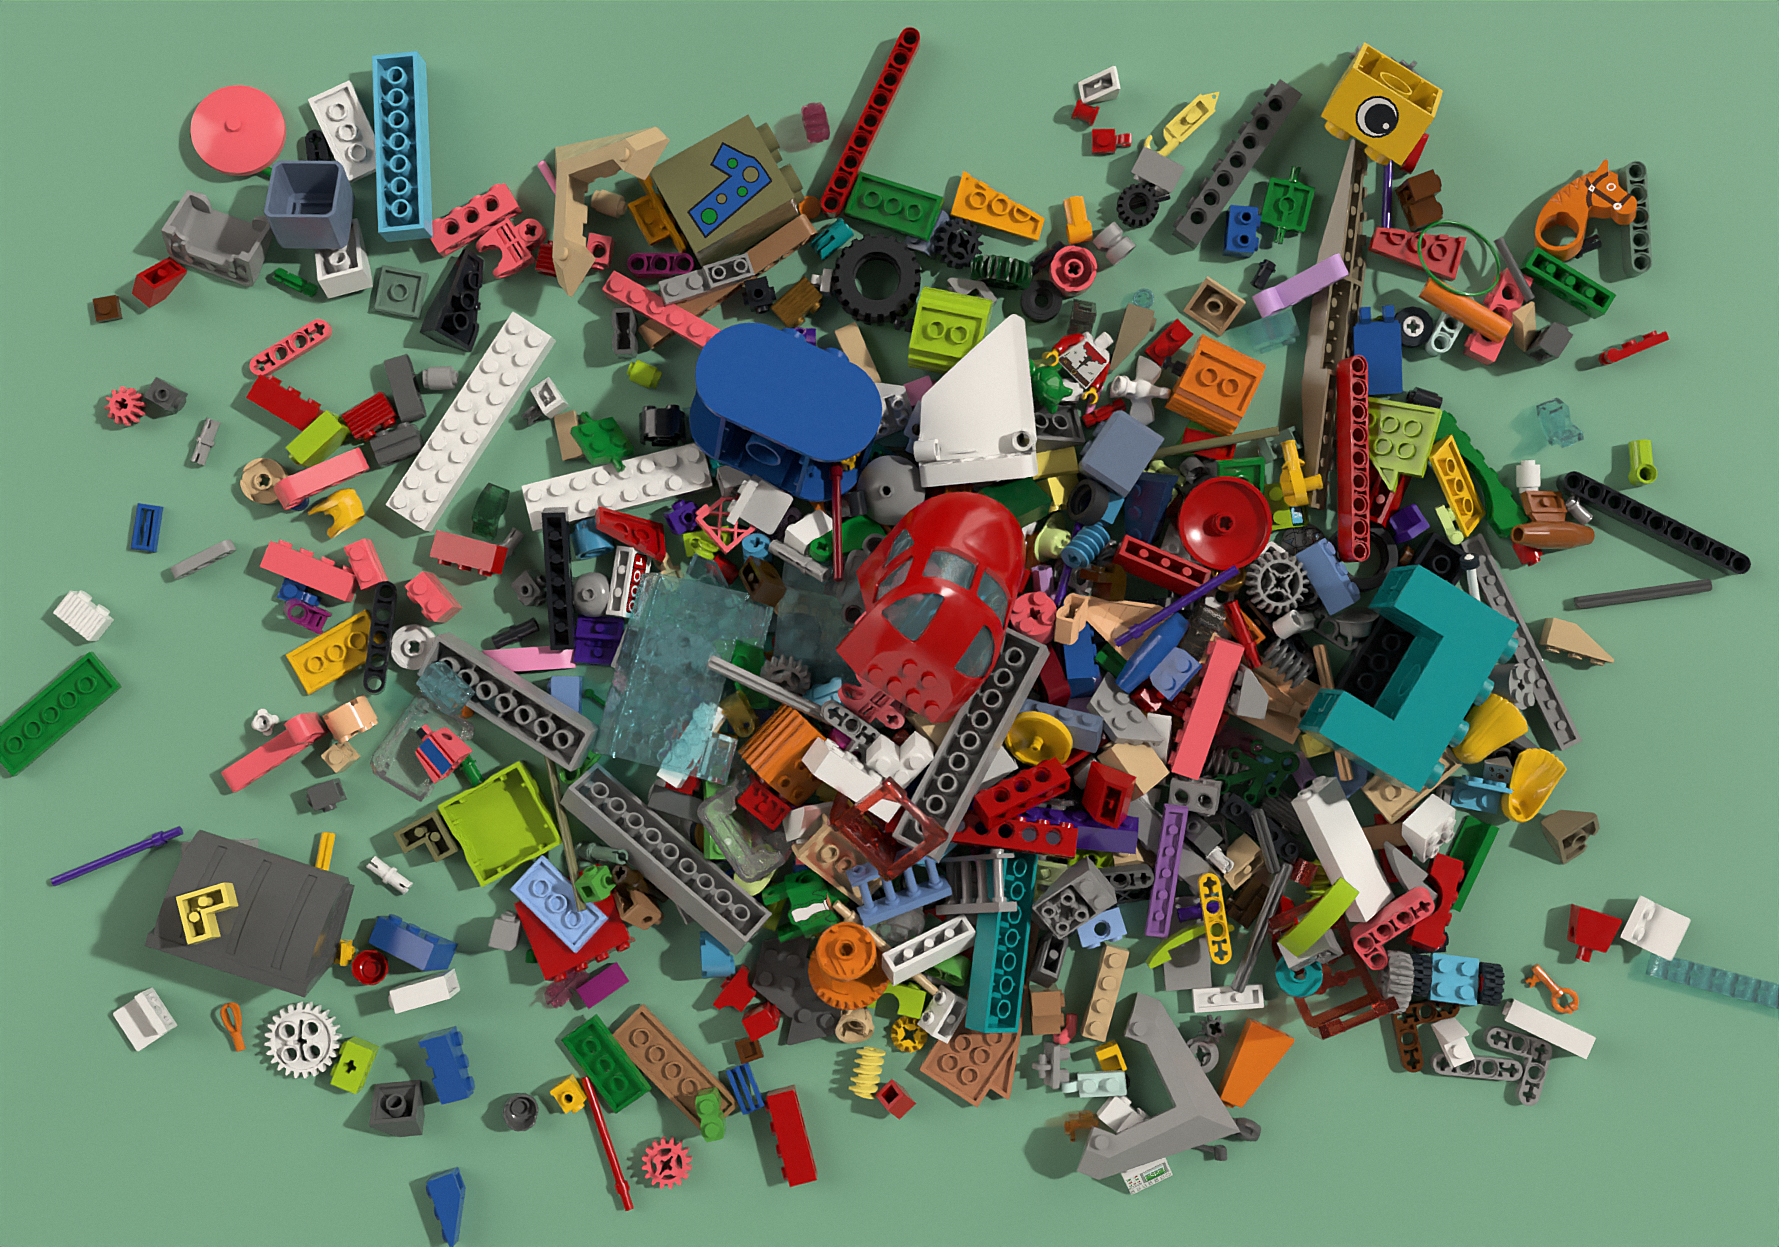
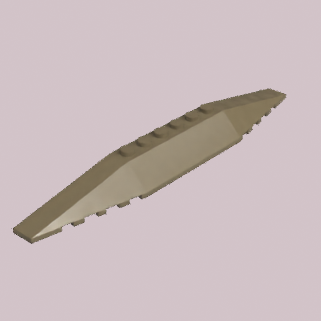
(1331, 321)

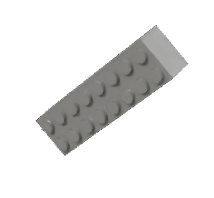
(516, 703)

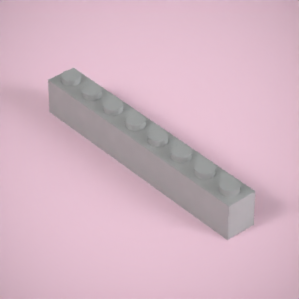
(1192, 860)

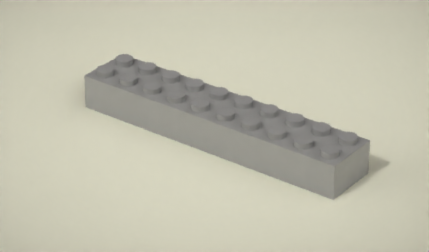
(974, 741)
(665, 858)

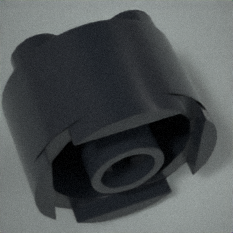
(662, 426)

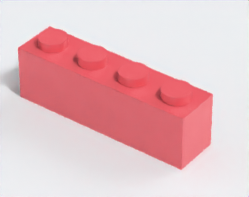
(309, 570)

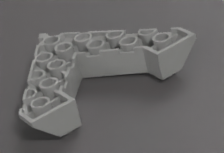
(1196, 1111)

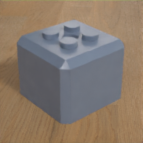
(310, 204)
(1118, 453)

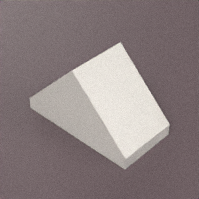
(1100, 86)
(549, 398)

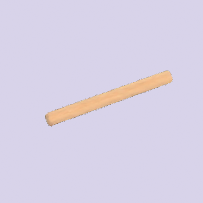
(1326, 681)

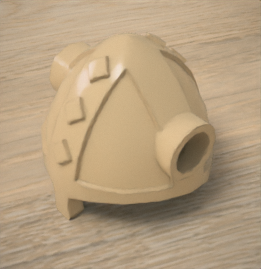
(855, 1025)

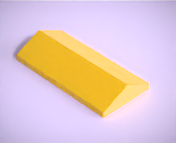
(1456, 484)

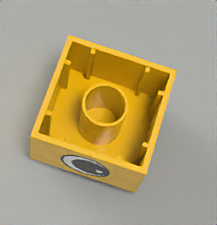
(1381, 106)

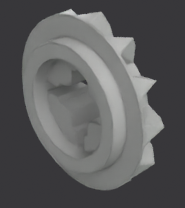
(1211, 1058)

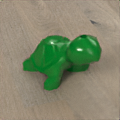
(1048, 386)

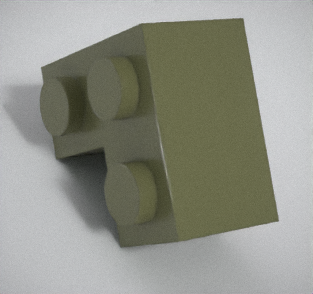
(430, 831)

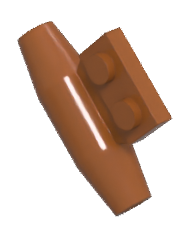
(1549, 525)

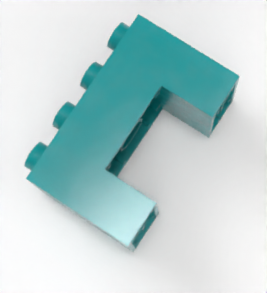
(1430, 689)

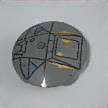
(1300, 538)

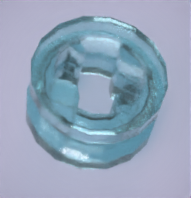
(1139, 293)

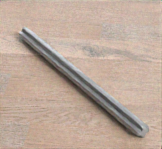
(776, 692)

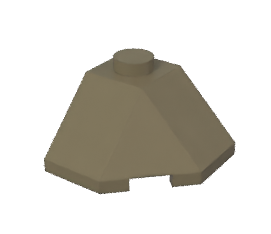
(1569, 831)

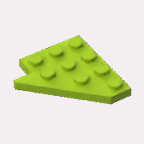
(1400, 438)

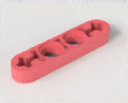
(289, 344)

